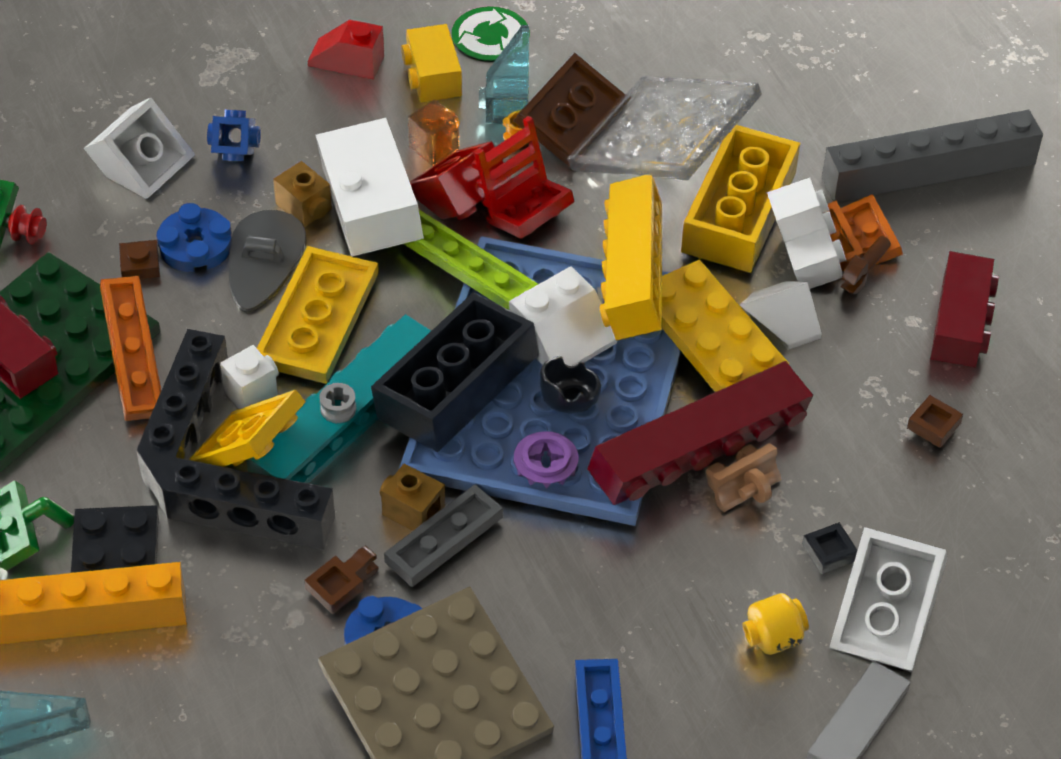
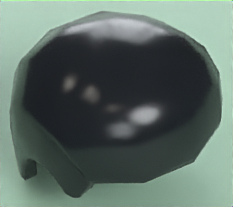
(568, 387)

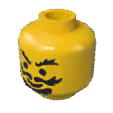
(775, 623)

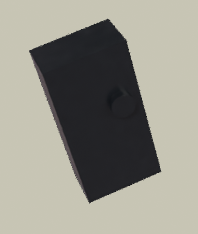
(454, 371)

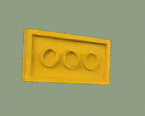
(317, 313)
(713, 328)

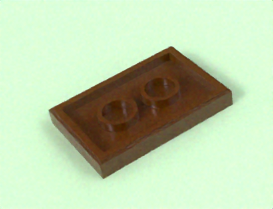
(570, 106)

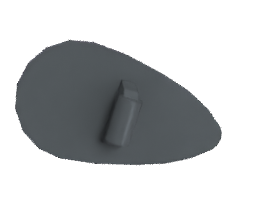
(263, 256)

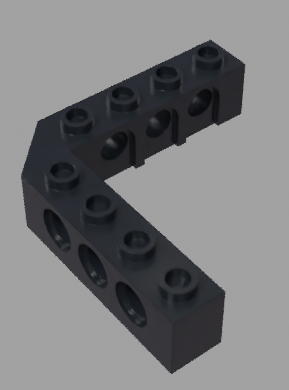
(214, 493)

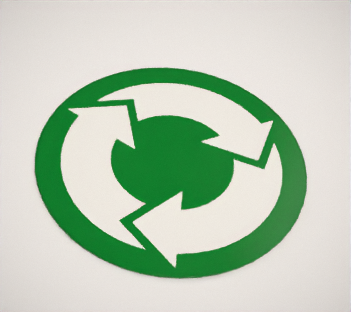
(486, 31)

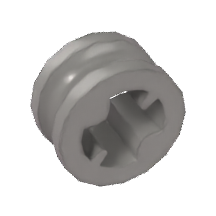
(334, 392)

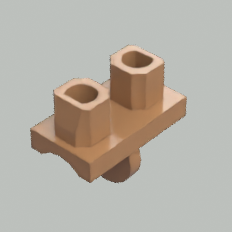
(746, 478)

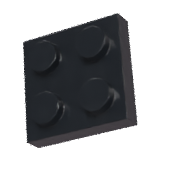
(114, 537)

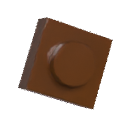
(139, 259)
(935, 421)

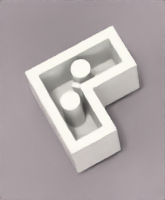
(807, 232)

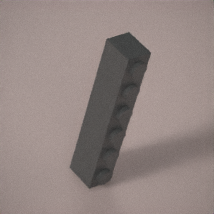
(931, 155)

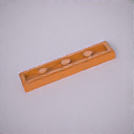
(131, 346)

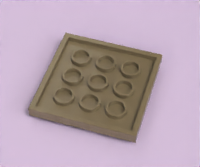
(436, 687)

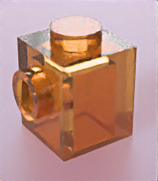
(433, 132)

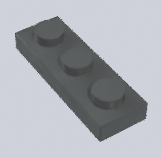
(443, 535)

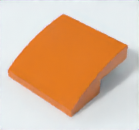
(859, 227)

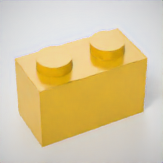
(432, 62)

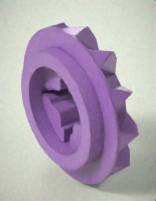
(562, 457)

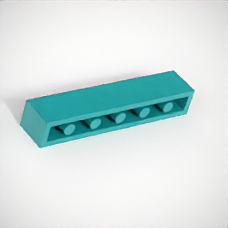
(315, 442)

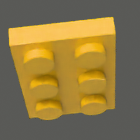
(250, 431)

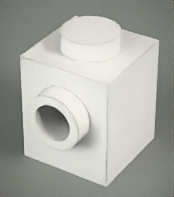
(249, 377)

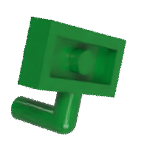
(17, 529)

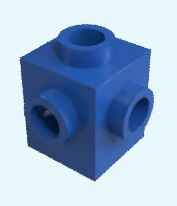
(220, 135)

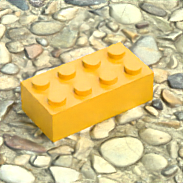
(732, 205)

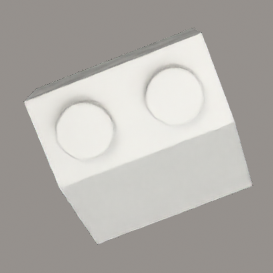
(140, 149)
(565, 318)

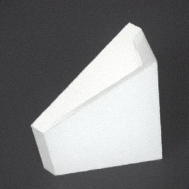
(786, 312)

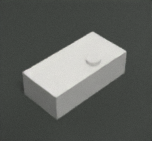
(369, 187)

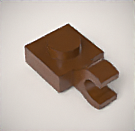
(341, 581)

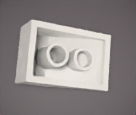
(889, 599)

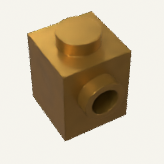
(302, 193)
(411, 497)

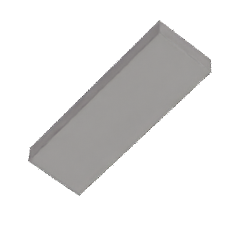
(861, 715)

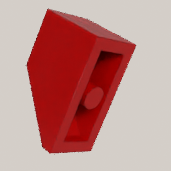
(350, 49)

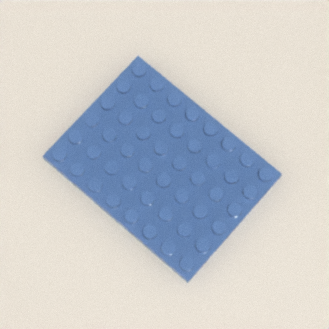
(634, 390)

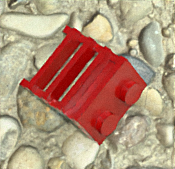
(528, 197)

